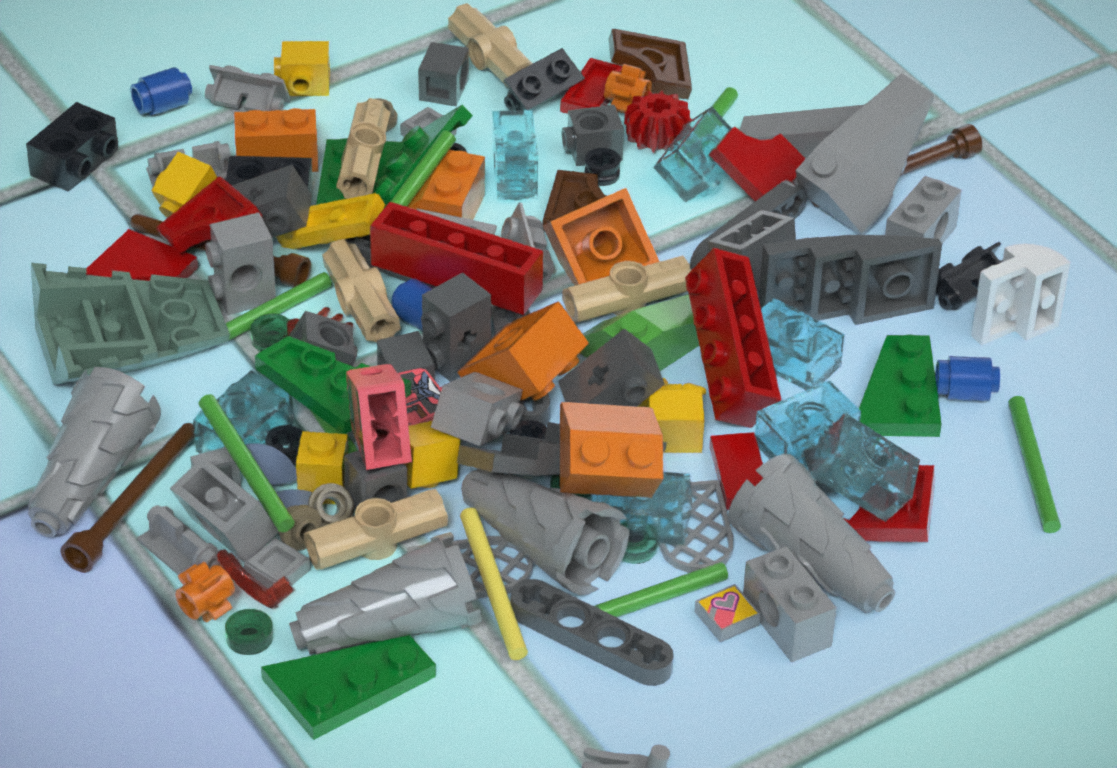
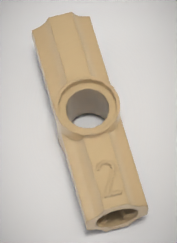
(487, 45)
(363, 148)
(626, 288)
(360, 291)
(375, 529)

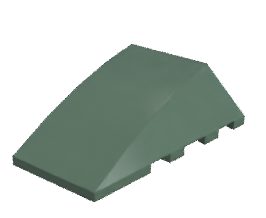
(120, 320)

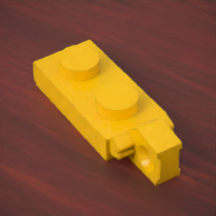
(335, 222)

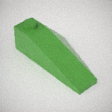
(662, 326)

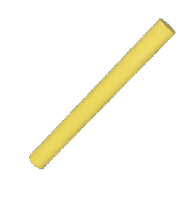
(493, 584)

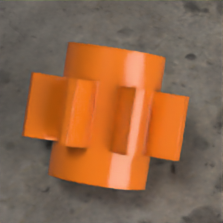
(624, 85)
(205, 592)

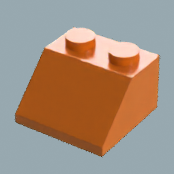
(277, 134)
(454, 186)
(599, 237)
(531, 351)
(610, 450)

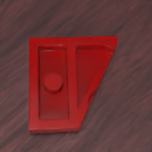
(908, 523)

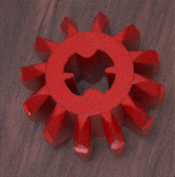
(655, 120)

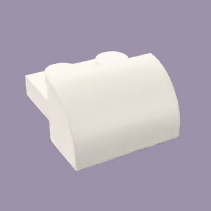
(1021, 293)

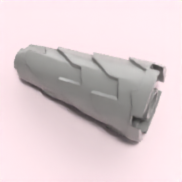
(97, 438)
(797, 514)
(556, 530)
(406, 597)

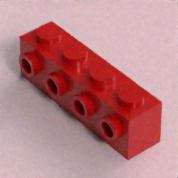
(440, 249)
(732, 337)

